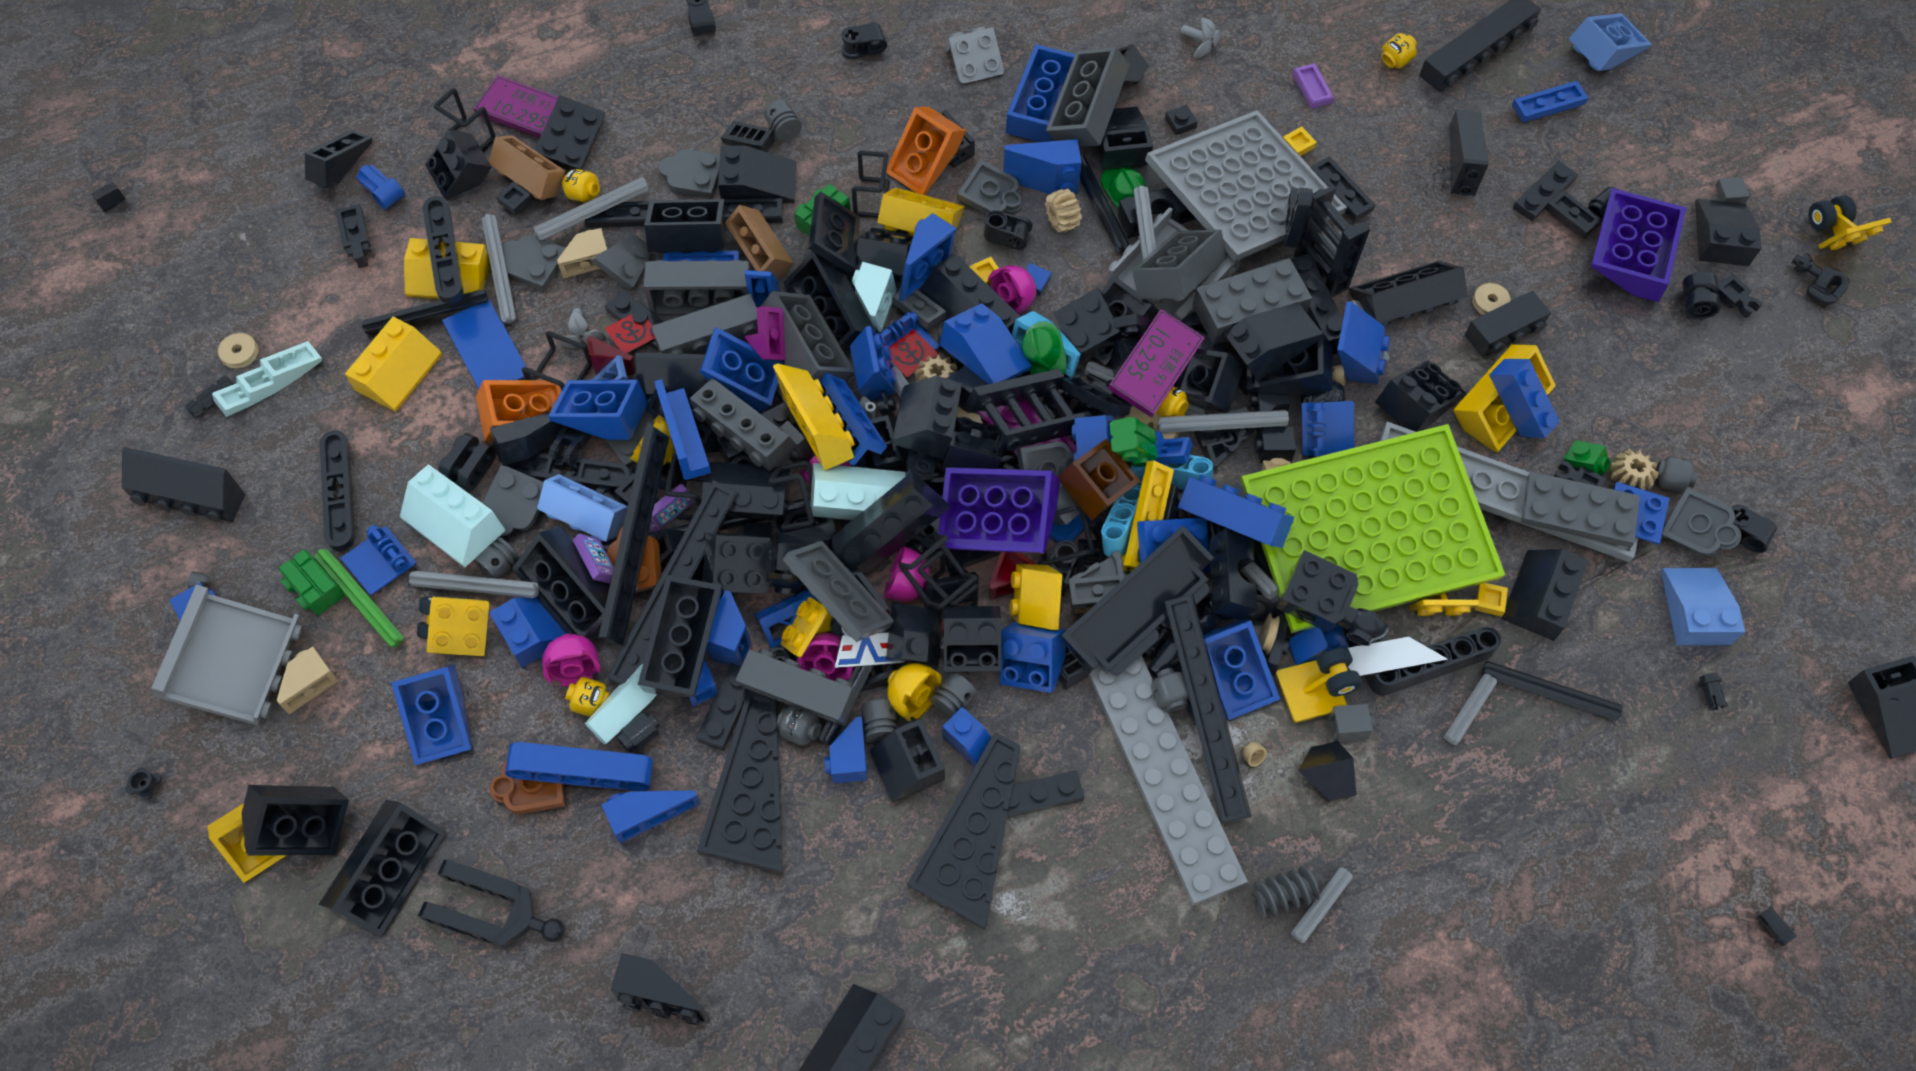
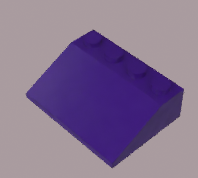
(1638, 243)
(999, 509)

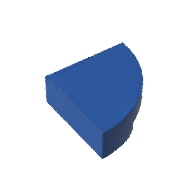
(1040, 276)

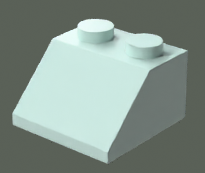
(875, 292)

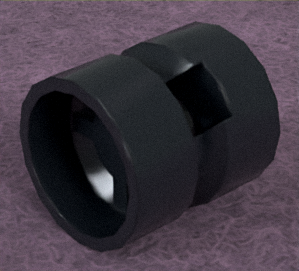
(1701, 295)

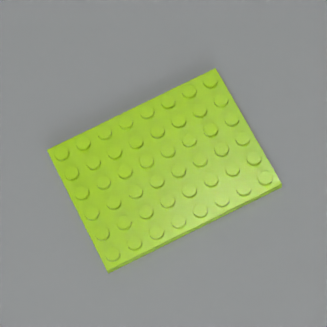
(1386, 512)

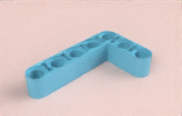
(1120, 518)

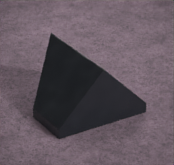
(1330, 771)

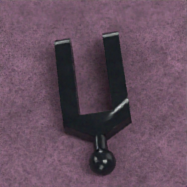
(518, 922)

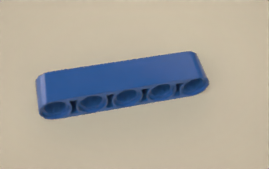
(579, 766)

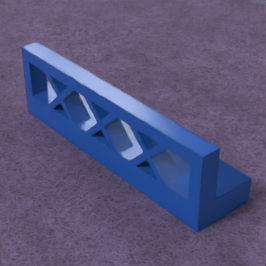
(854, 415)
(683, 432)
(779, 612)

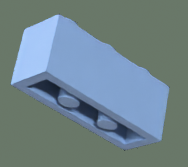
(581, 508)

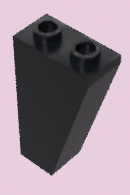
(1467, 152)

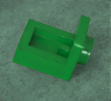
(1588, 455)

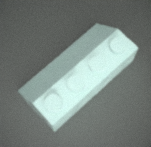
(848, 490)
(449, 516)

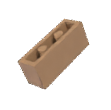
(526, 167)
(758, 241)

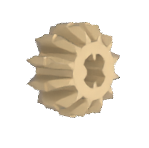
(1063, 210)
(934, 367)
(1634, 470)

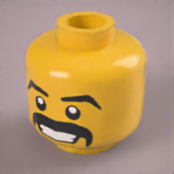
(1399, 51)
(580, 185)
(1174, 404)
(586, 696)

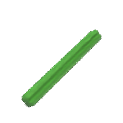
(359, 598)

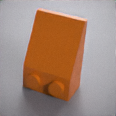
(924, 149)
(512, 401)

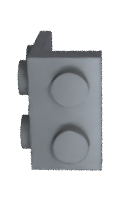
(975, 54)

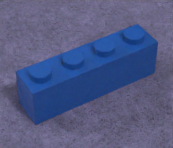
(1236, 512)

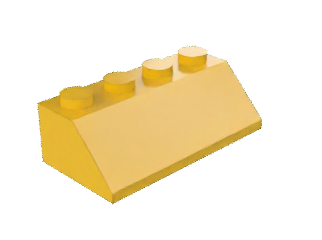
(1482, 410)
(815, 416)

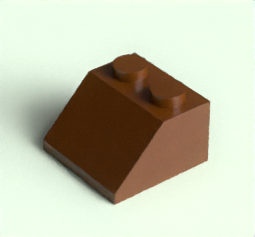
(1098, 479)

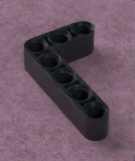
(1468, 643)

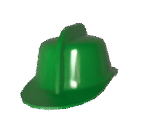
(1120, 183)
(1044, 348)

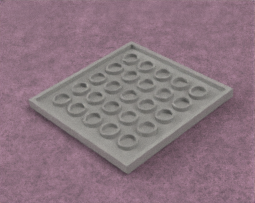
(1237, 181)

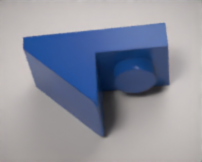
(1313, 642)

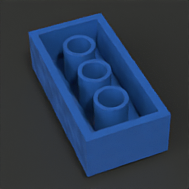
(1038, 93)

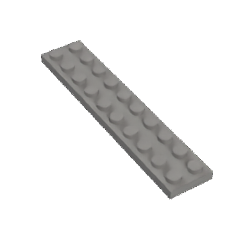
(1502, 492)
(1168, 783)

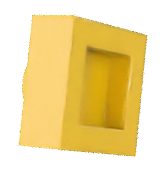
(1300, 141)
(984, 269)
(1491, 599)

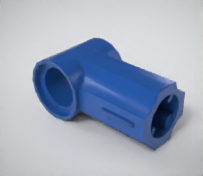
(384, 190)

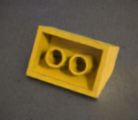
(905, 209)
(418, 269)
(393, 364)

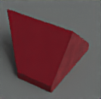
(603, 354)
(1001, 580)

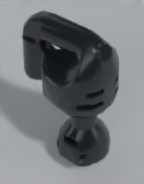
(1825, 277)

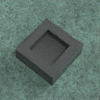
(1732, 190)

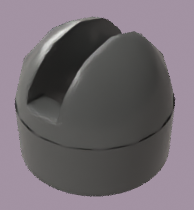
(198, 577)

